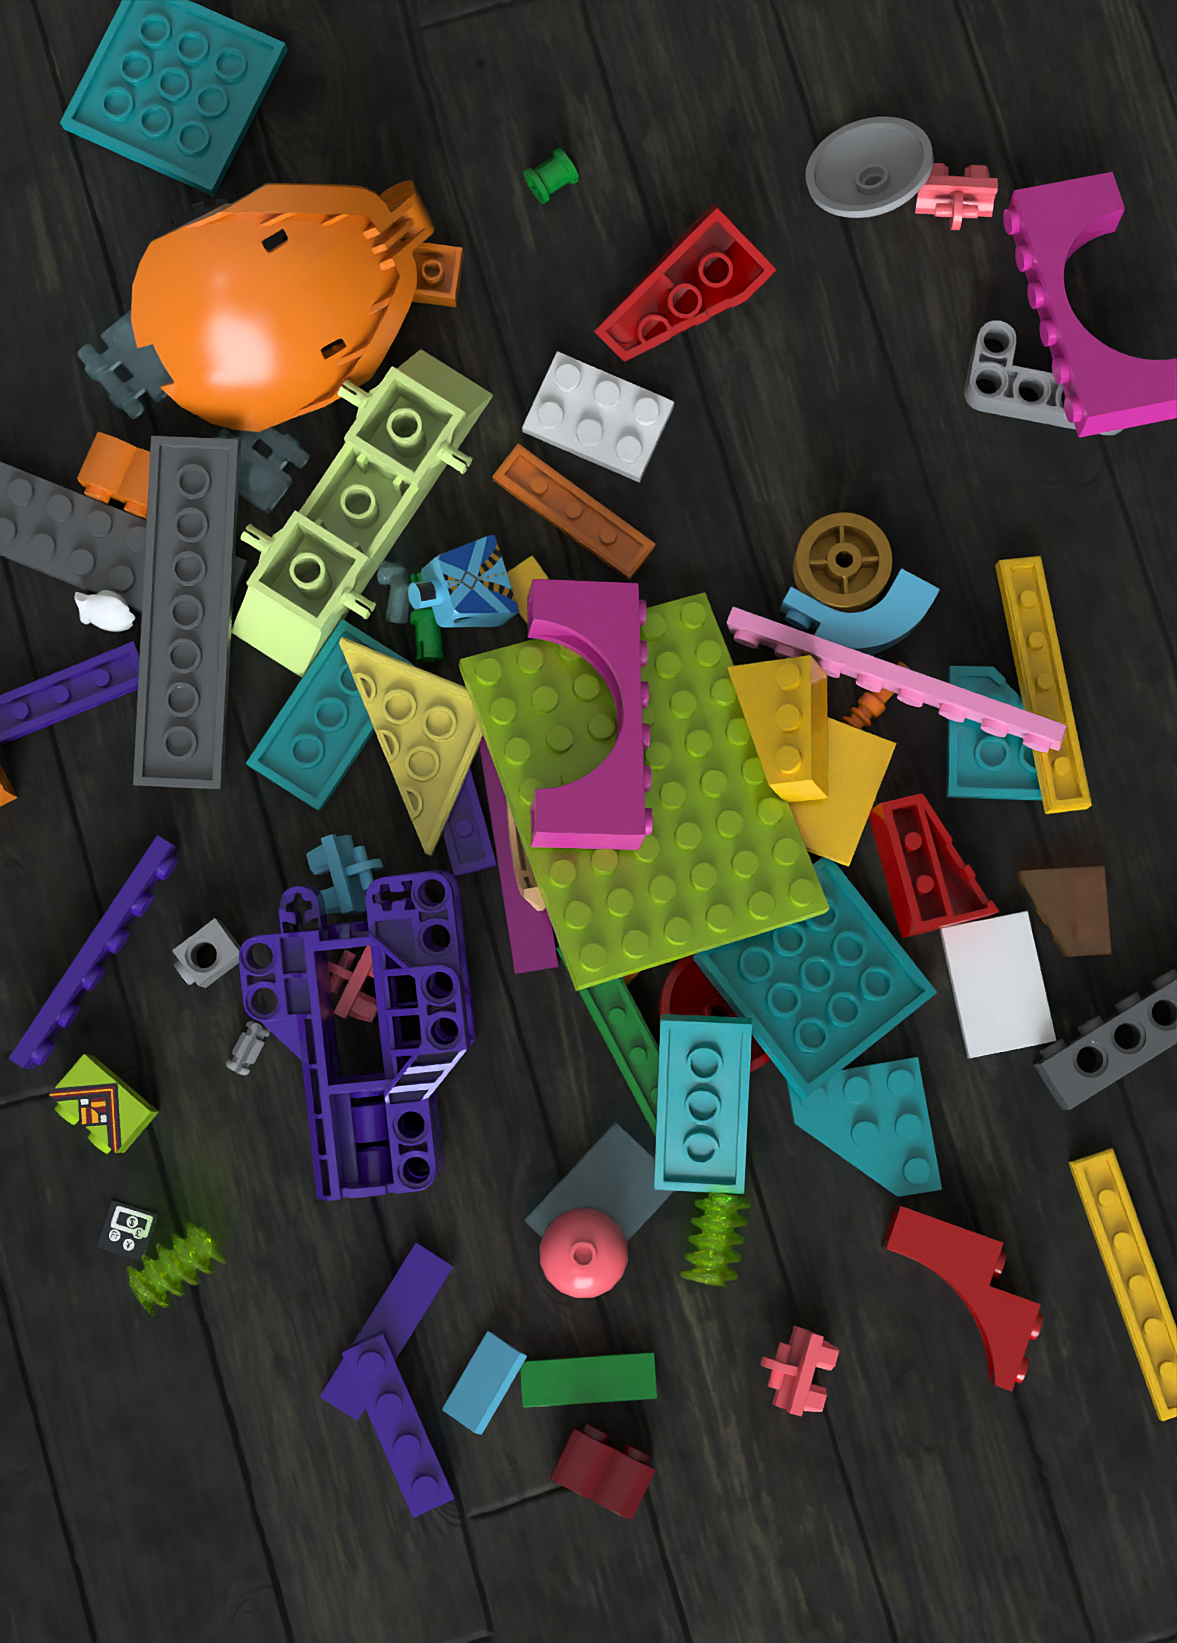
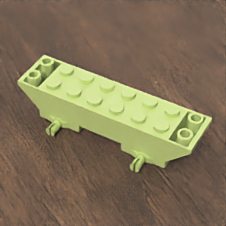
(358, 510)

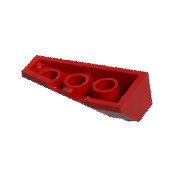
(695, 279)

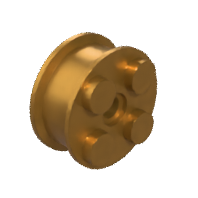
(844, 538)

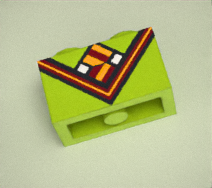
(102, 1105)

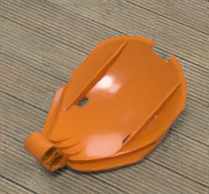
(250, 322)

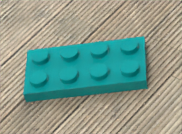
(319, 725)
(702, 1103)

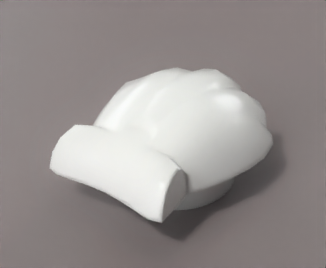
(104, 610)

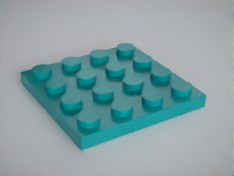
(175, 88)
(819, 984)

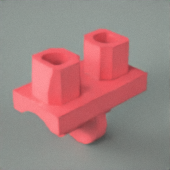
(957, 195)
(353, 1000)
(795, 1368)

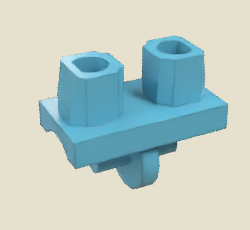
(349, 872)

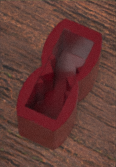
(603, 1471)

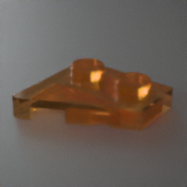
(1072, 907)

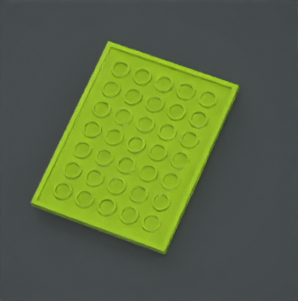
(721, 839)

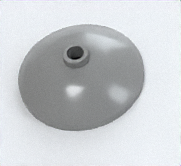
(869, 167)

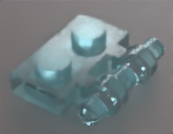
(141, 362)
(262, 479)

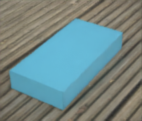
(484, 1383)

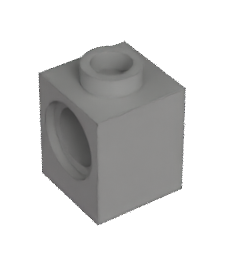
(227, 954)

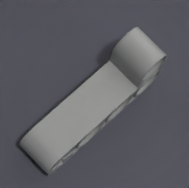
(1009, 379)

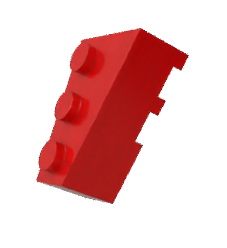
(923, 869)

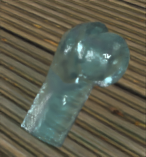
(398, 600)

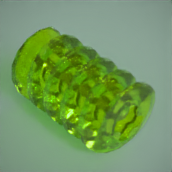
(716, 1239)
(175, 1266)

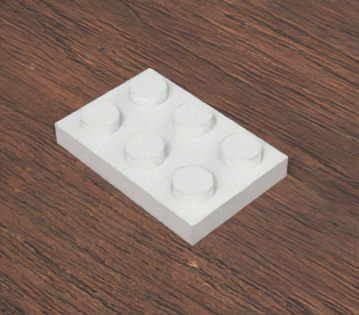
(598, 416)

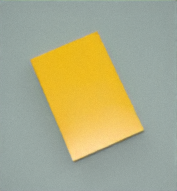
(855, 773)

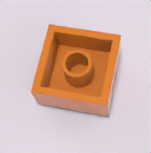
(438, 274)

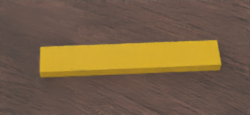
(1043, 680)
(1131, 1274)

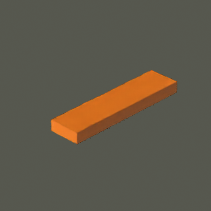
(573, 511)

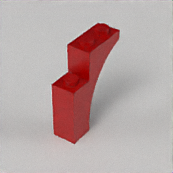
(968, 1264)

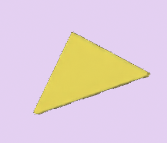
(423, 731)

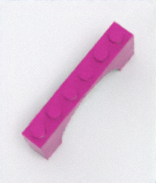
(1100, 384)
(604, 628)

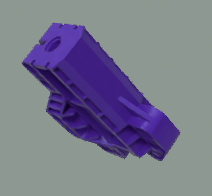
(306, 1025)

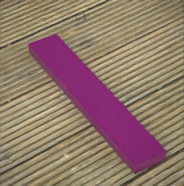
(528, 929)

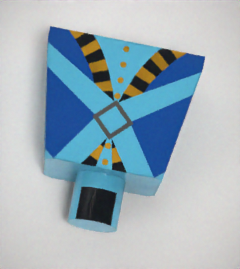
(466, 587)

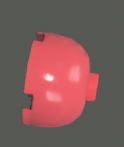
(583, 1252)

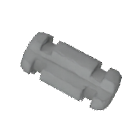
(247, 1048)

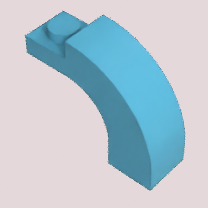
(870, 629)

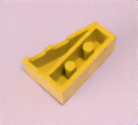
(788, 723)

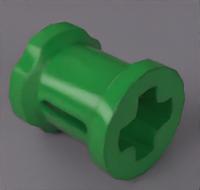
(551, 175)

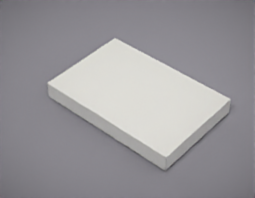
(997, 984)

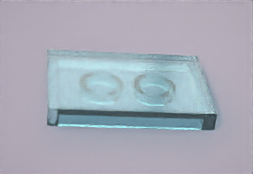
(611, 1178)

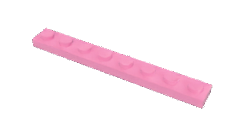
(911, 686)

